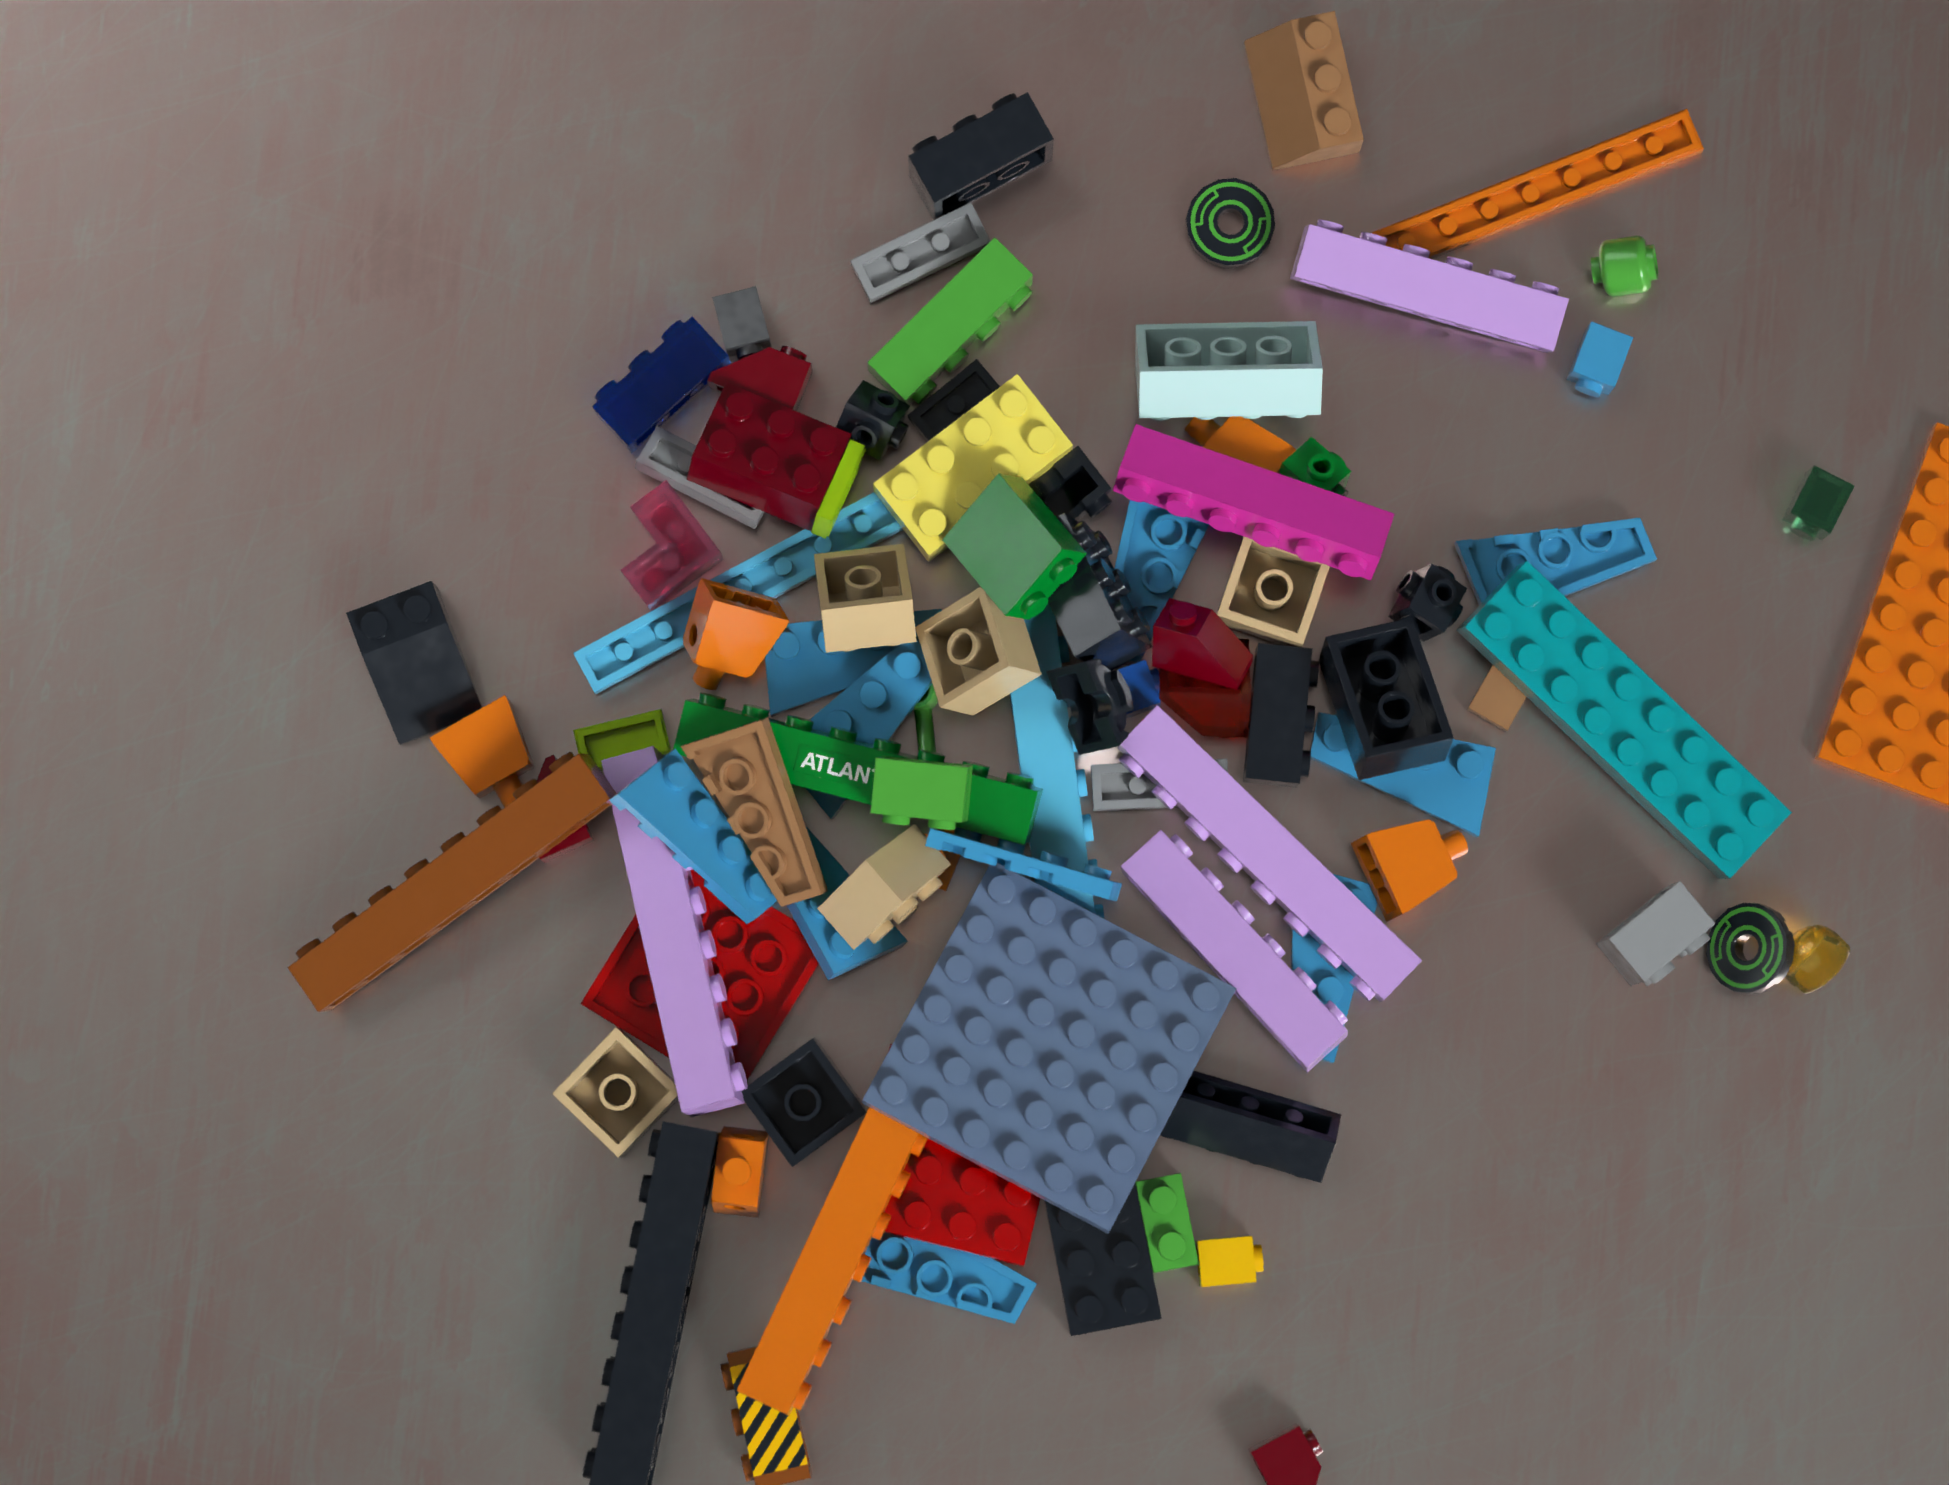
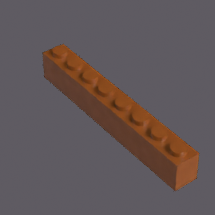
(453, 881)

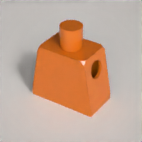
(1242, 441)
(730, 631)
(487, 750)
(1408, 863)
(739, 1171)

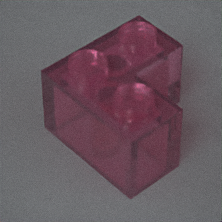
(680, 548)

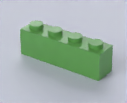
(951, 323)

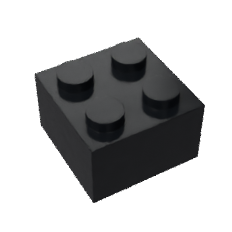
(803, 1101)

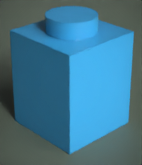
(1599, 360)

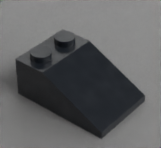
(415, 661)

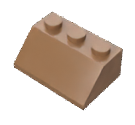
(1304, 91)

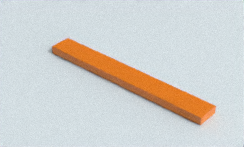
(1548, 187)

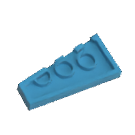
(1445, 790)
(948, 1277)

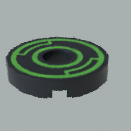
(1238, 198)
(1727, 944)

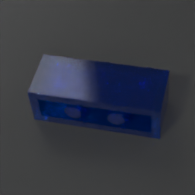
(659, 383)

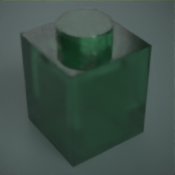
(1817, 504)

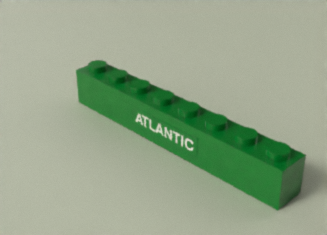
(846, 767)

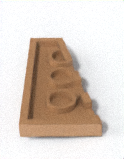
(756, 792)

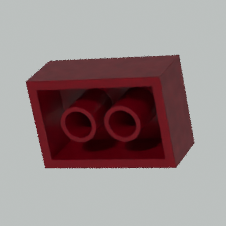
(767, 456)

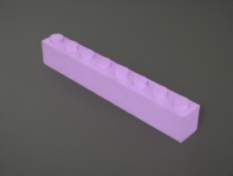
(1268, 854)
(678, 957)

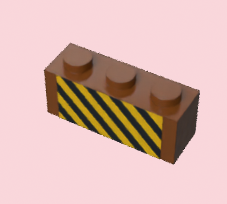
(773, 1439)

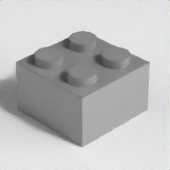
(1656, 934)

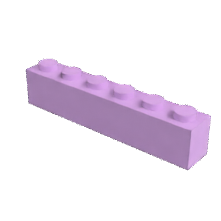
(1428, 287)
(1235, 950)

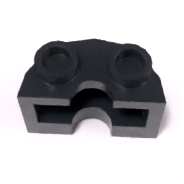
(1073, 487)
(1097, 704)

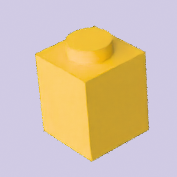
(1228, 1260)

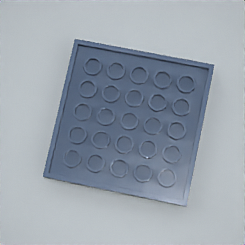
(1049, 1046)

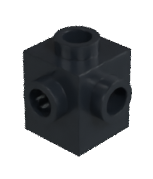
(874, 419)
(1430, 599)

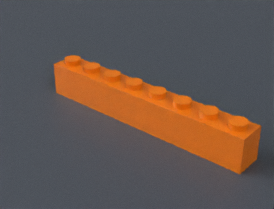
(830, 1262)

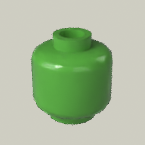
(1625, 266)

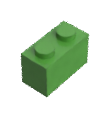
(922, 791)
(1166, 1222)

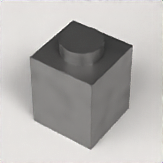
(742, 322)

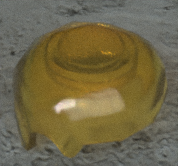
(1817, 957)

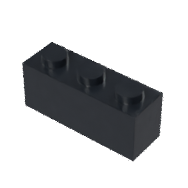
(1280, 715)

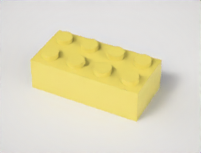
(946, 475)

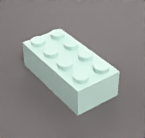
(1228, 370)

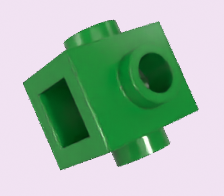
(1317, 467)

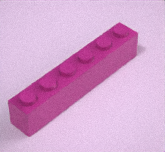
(1253, 502)

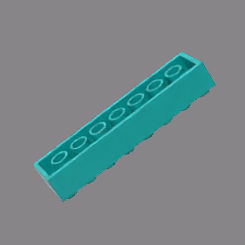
(1624, 721)

